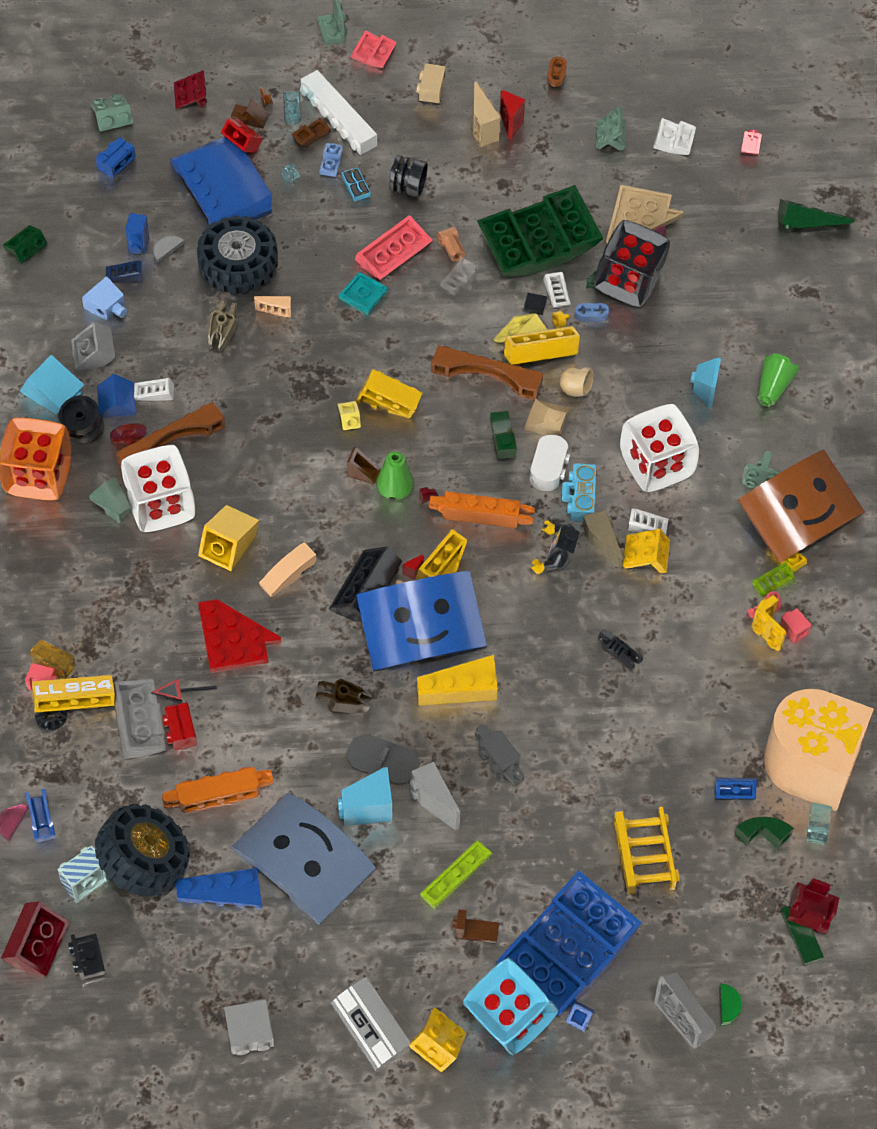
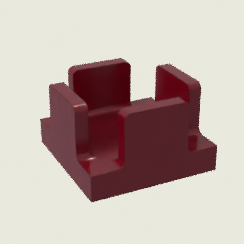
(813, 905)

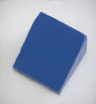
(580, 1016)

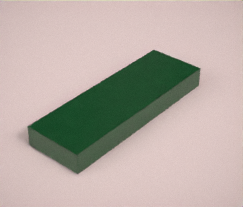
(804, 940)

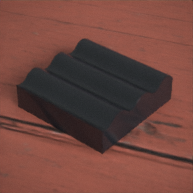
(535, 303)

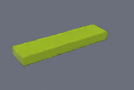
(456, 874)

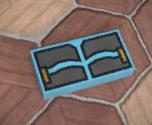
(356, 184)

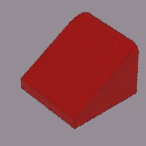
(411, 567)

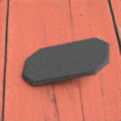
(373, 753)

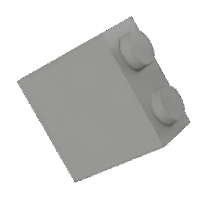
(249, 1027)

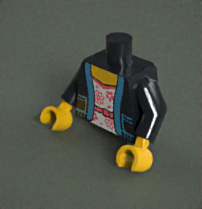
(561, 547)

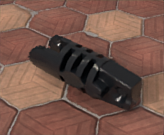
(619, 649)

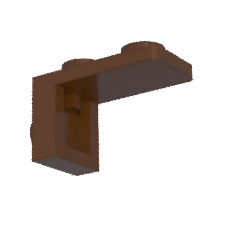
(474, 929)

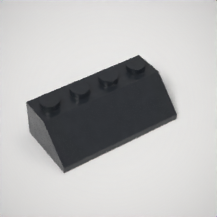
(372, 571)

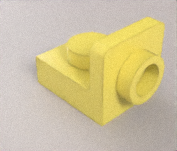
(349, 415)

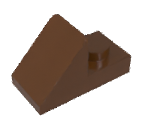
(251, 115)

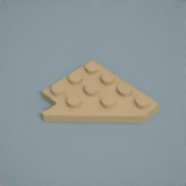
(644, 208)

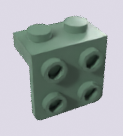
(112, 112)

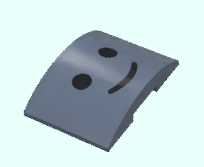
(305, 856)

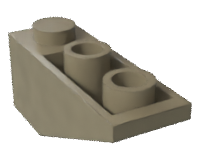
(601, 535)

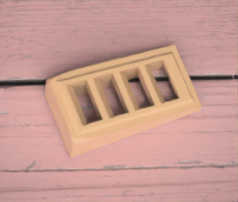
(274, 304)

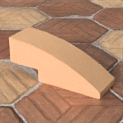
(288, 569)

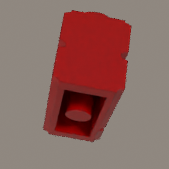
(241, 135)
(180, 726)

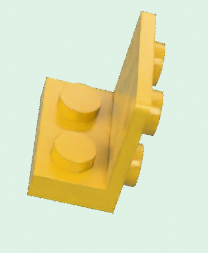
(646, 549)
(439, 1040)

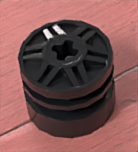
(408, 176)

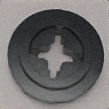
(51, 723)

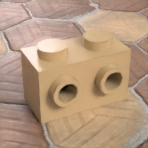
(431, 83)

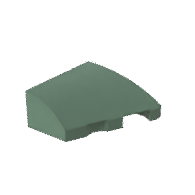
(112, 499)

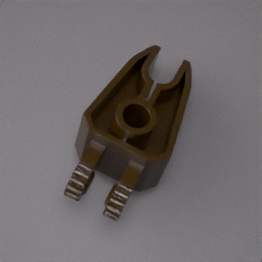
(344, 696)

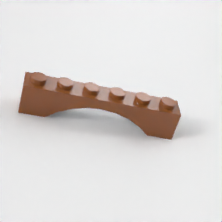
(453, 362)
(200, 422)

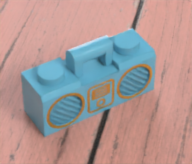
(582, 481)

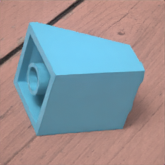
(51, 385)
(367, 800)

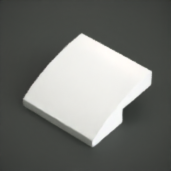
(674, 137)

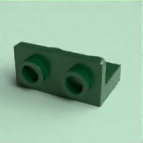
(26, 243)

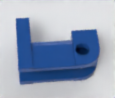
(40, 815)

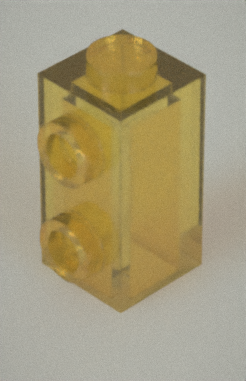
(53, 657)

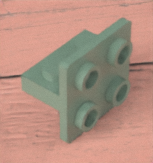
(612, 130)
(757, 474)

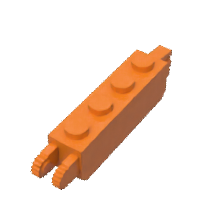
(482, 509)
(217, 790)

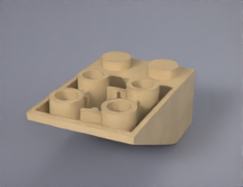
(485, 118)

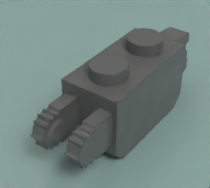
(500, 754)

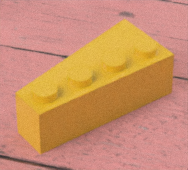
(459, 684)

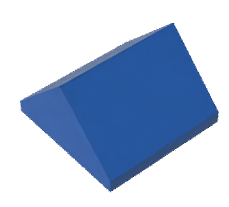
(116, 397)

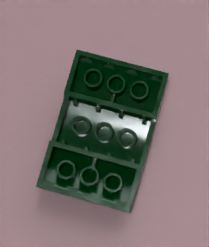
(541, 233)

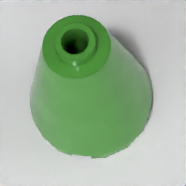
(775, 378)
(395, 477)

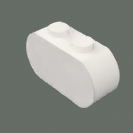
(549, 463)

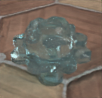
(289, 173)

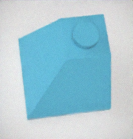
(705, 380)

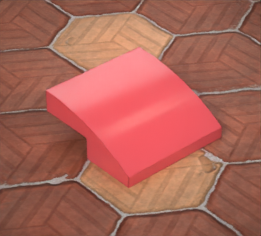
(373, 50)

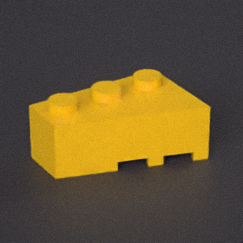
(389, 394)
(444, 558)

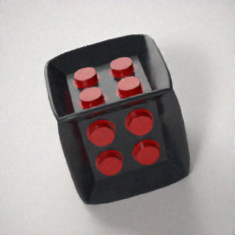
(631, 263)

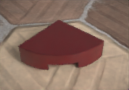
(425, 493)

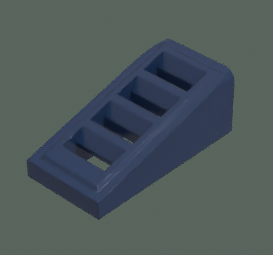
(134, 275)

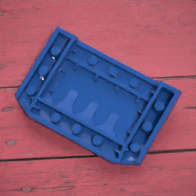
(224, 181)

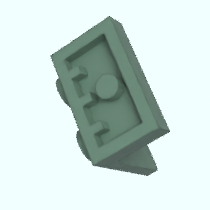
(333, 26)

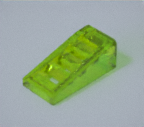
(783, 568)

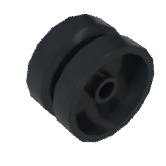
(81, 419)

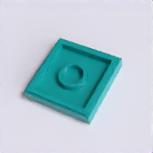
(363, 293)

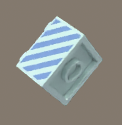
(82, 874)

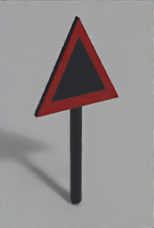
(173, 691)

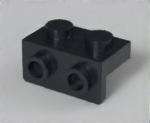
(88, 956)

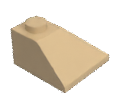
(547, 418)

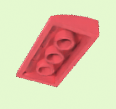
(393, 248)

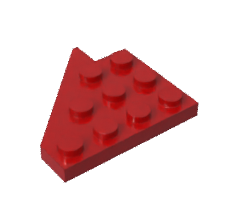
(233, 638)

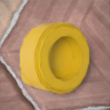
(559, 319)

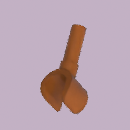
(266, 98)

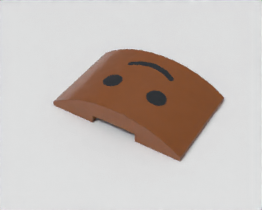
(801, 505)

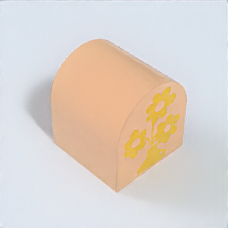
(815, 745)

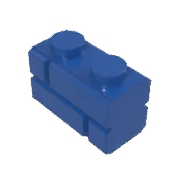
(115, 157)
(137, 233)

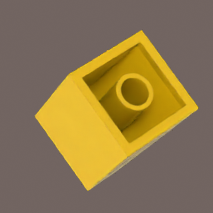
(227, 537)

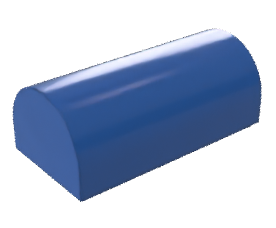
(735, 788)

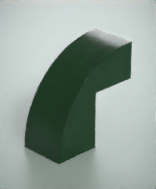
(771, 828)

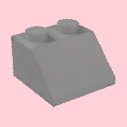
(93, 347)

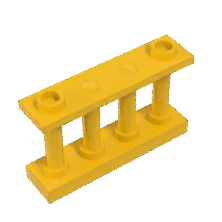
(629, 861)

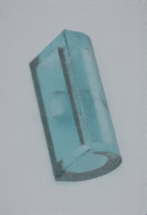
(292, 107)

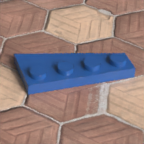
(232, 887)

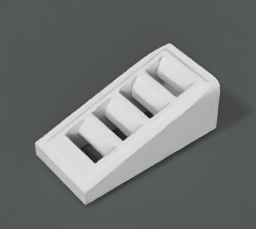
(557, 277)
(165, 392)
(645, 516)

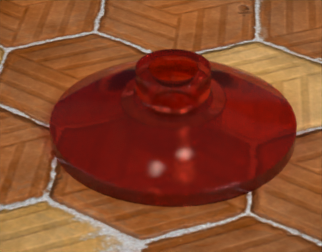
(128, 433)

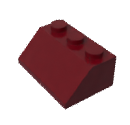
(35, 939)

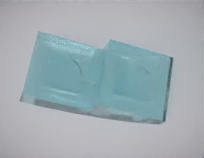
(818, 823)

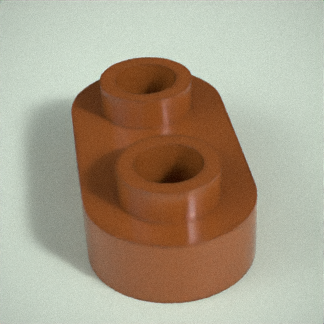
(557, 71)

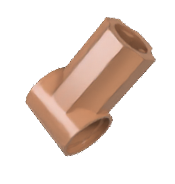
(450, 241)

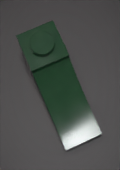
(503, 435)

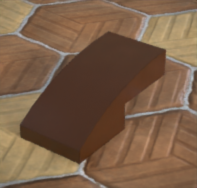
(312, 133)

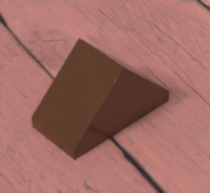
(362, 467)

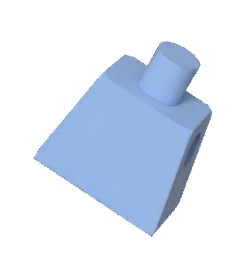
(105, 300)

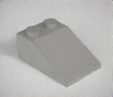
(433, 795)

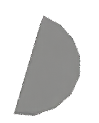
(166, 246)

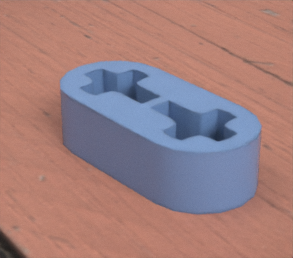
(591, 312)

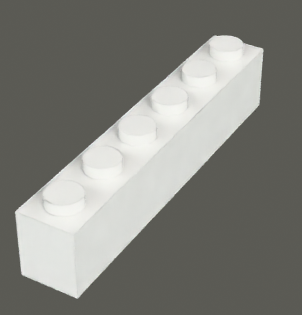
(338, 112)

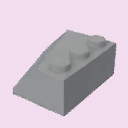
(683, 1010)

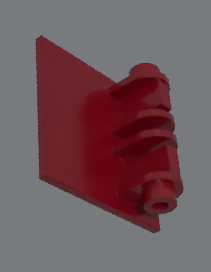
(190, 90)

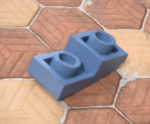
(331, 160)

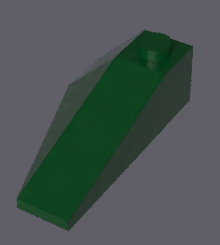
(800, 216)

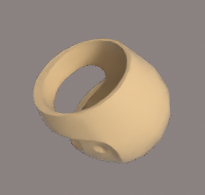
(573, 381)

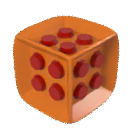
(35, 458)

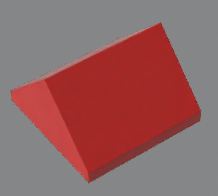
(512, 112)

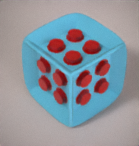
(510, 1006)

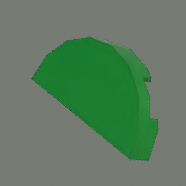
(730, 1004)

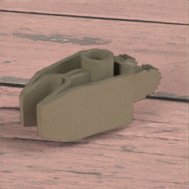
(222, 326)

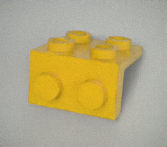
(766, 626)

